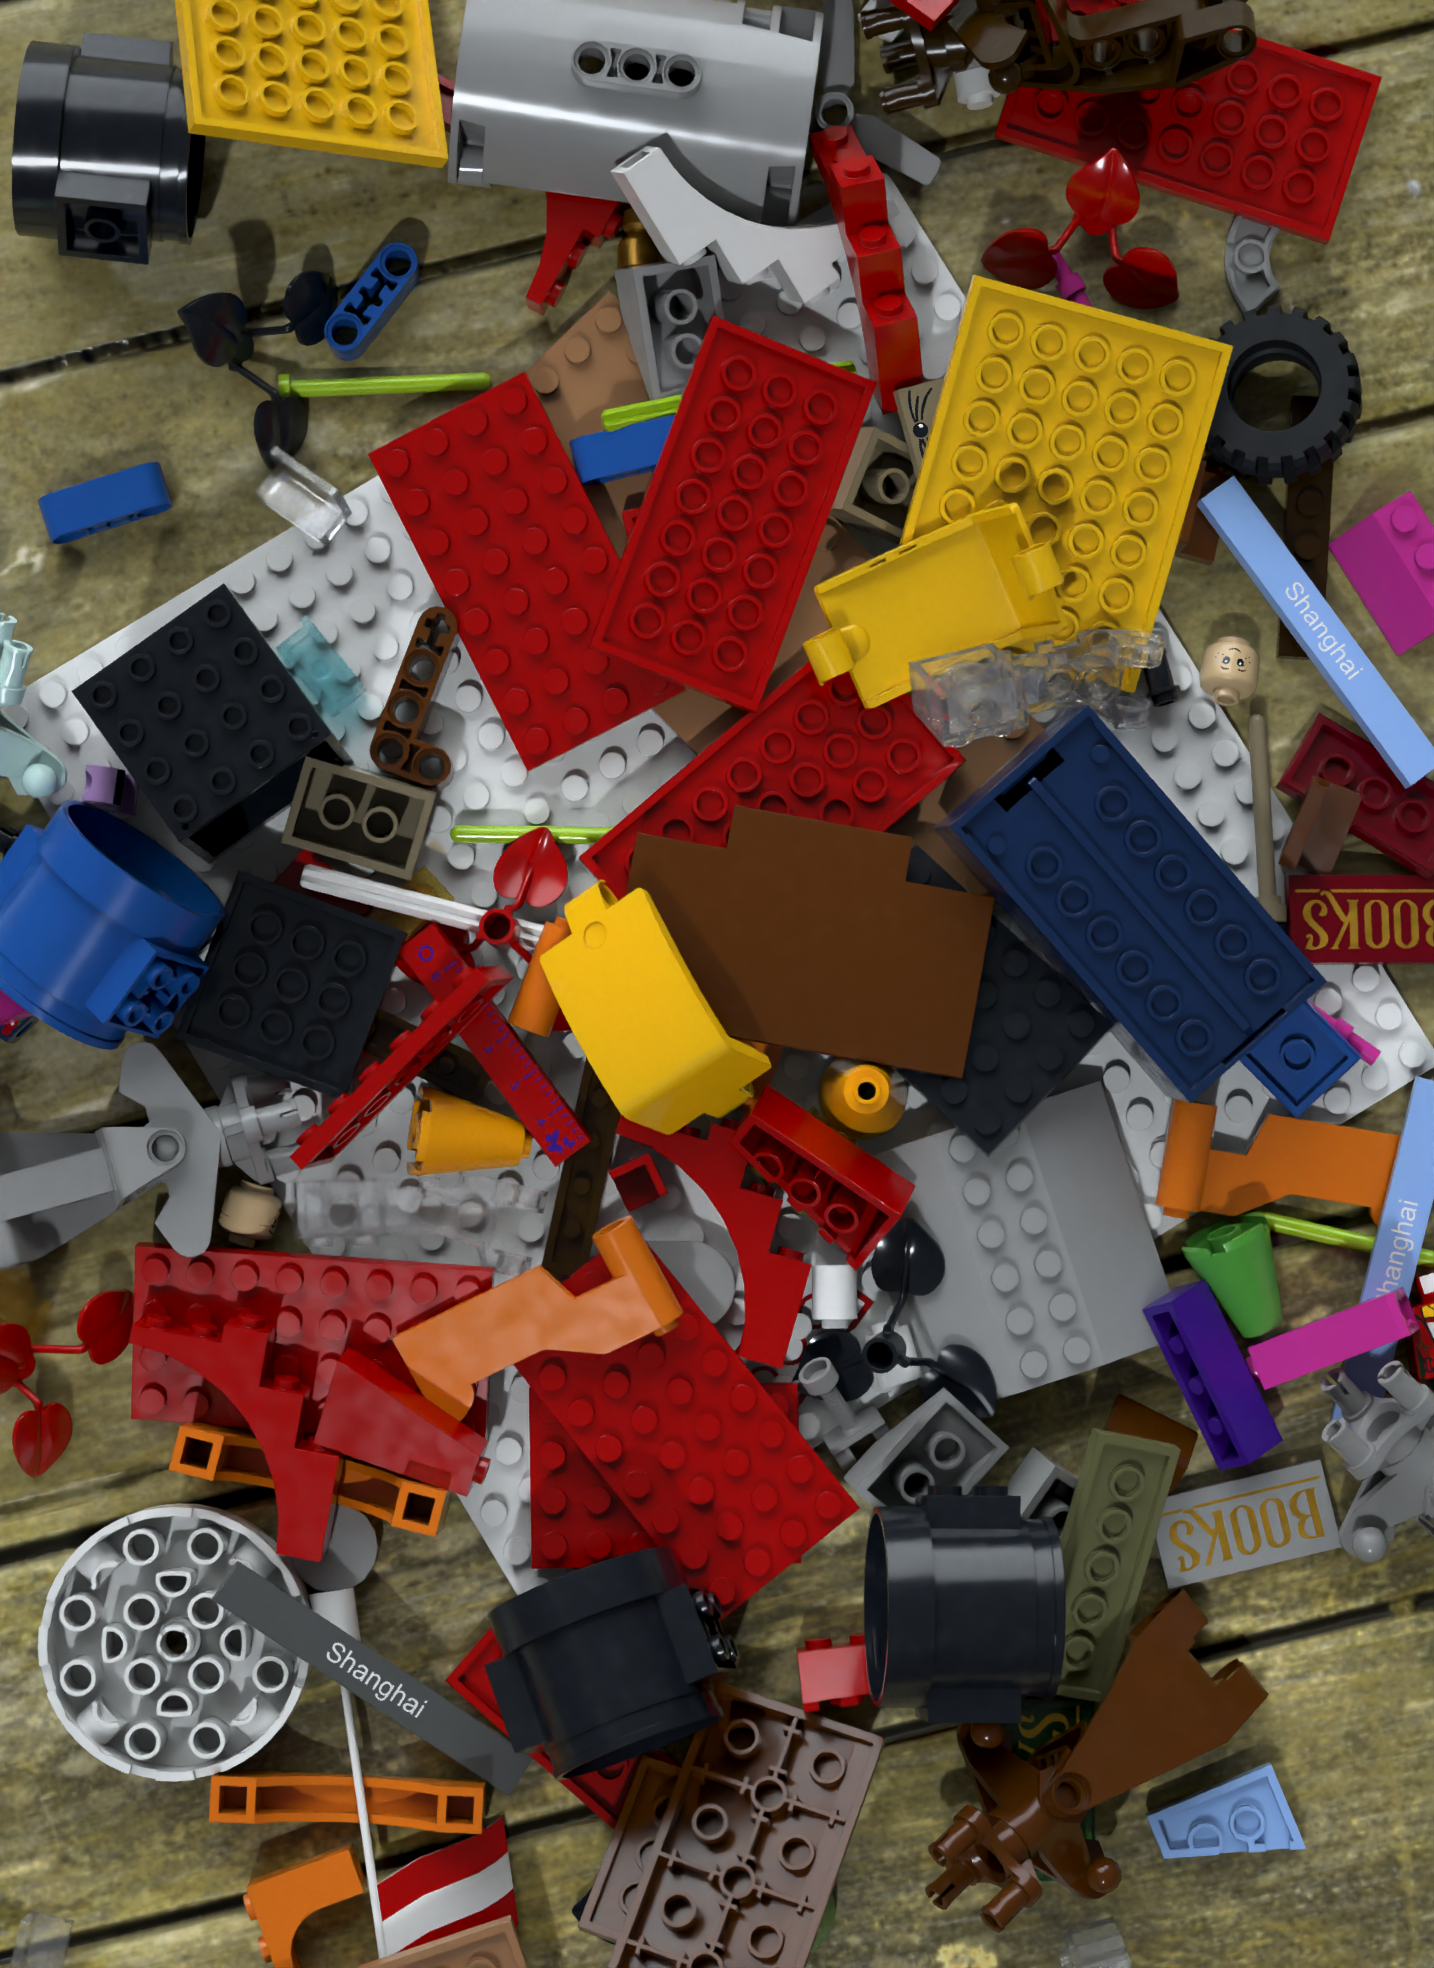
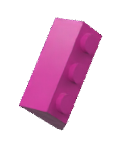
(1393, 570)

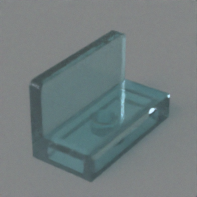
(321, 668)

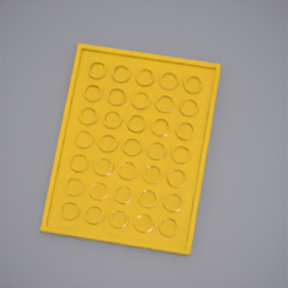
(1086, 430)

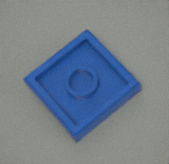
(1301, 1058)

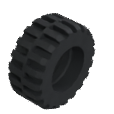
(1319, 436)

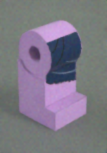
(111, 790)

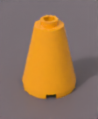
(850, 1112)
(462, 1136)

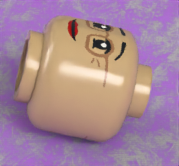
(249, 1213)

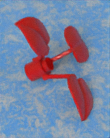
(1102, 198)
(526, 871)
(45, 1432)

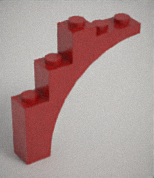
(568, 225)
(874, 261)
(771, 1280)
(276, 1410)

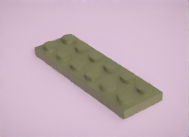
(1108, 1552)

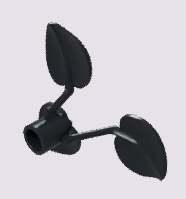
(220, 337)
(915, 1264)

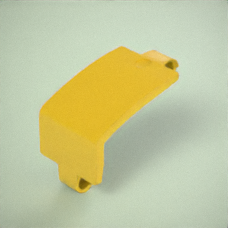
(935, 597)
(645, 1015)

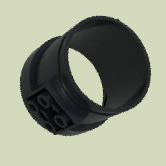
(104, 148)
(963, 1606)
(609, 1662)

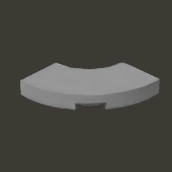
(1248, 264)

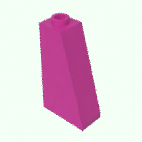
(1332, 1339)

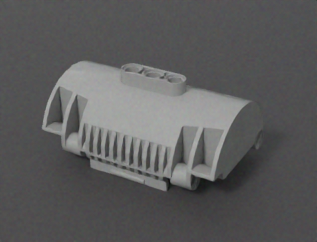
(546, 125)

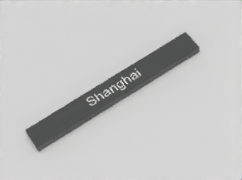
(371, 1677)

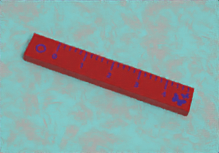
(500, 1052)

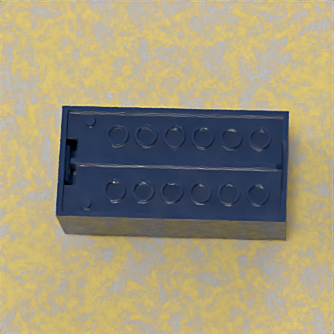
(1130, 904)

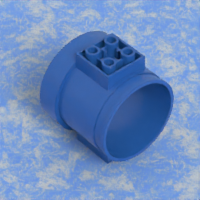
(101, 927)

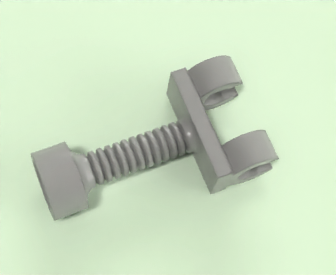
(820, 1379)

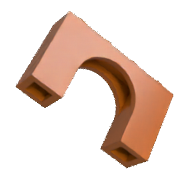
(294, 1892)

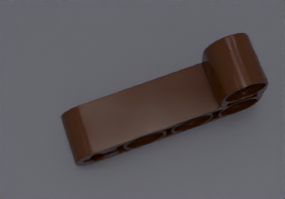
(425, 695)

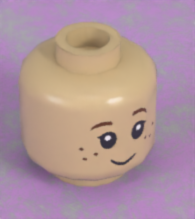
(1229, 670)

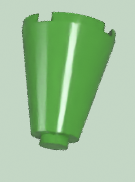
(1240, 1272)

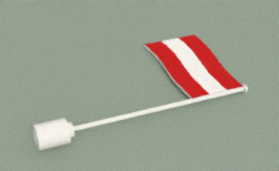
(440, 1890)

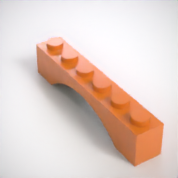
(330, 1797)

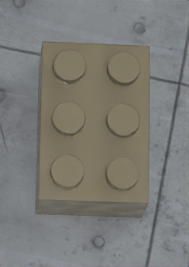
(358, 816)

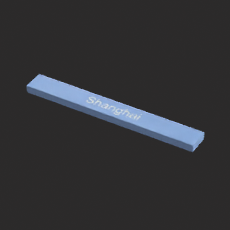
(1319, 631)
(1399, 1228)

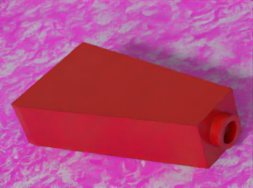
(397, 1428)

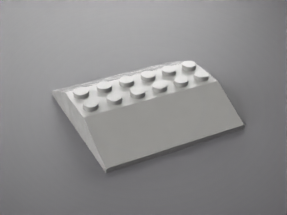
(1035, 1243)

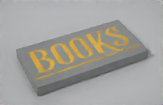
(1246, 1524)

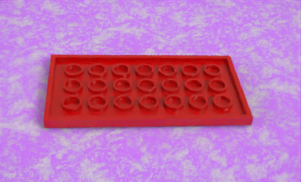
(1249, 140)
(732, 515)
(518, 566)
(799, 755)
(318, 1314)
(693, 1447)

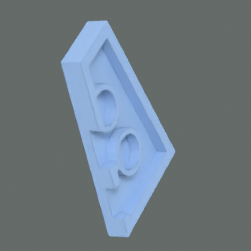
(1228, 1818)

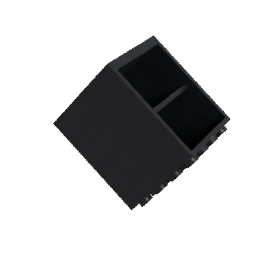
(209, 724)

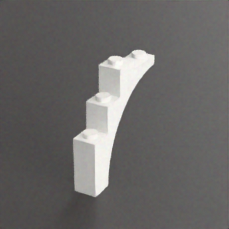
(687, 222)

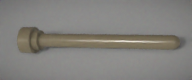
(1263, 820)

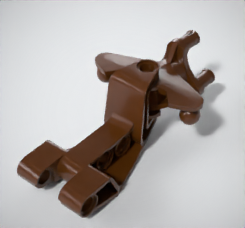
(1149, 1722)

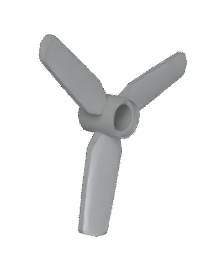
(837, 81)

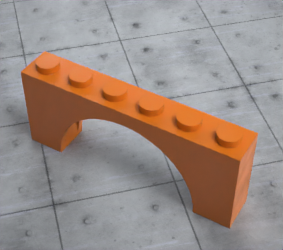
(236, 1456)

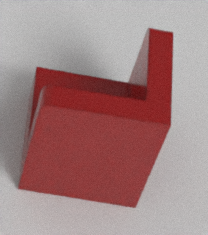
(638, 1182)

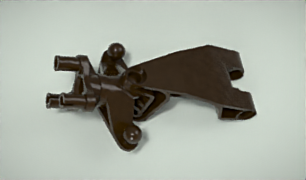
(1098, 53)

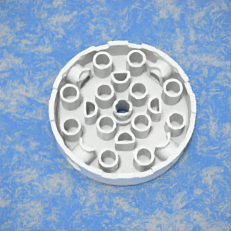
(110, 1655)

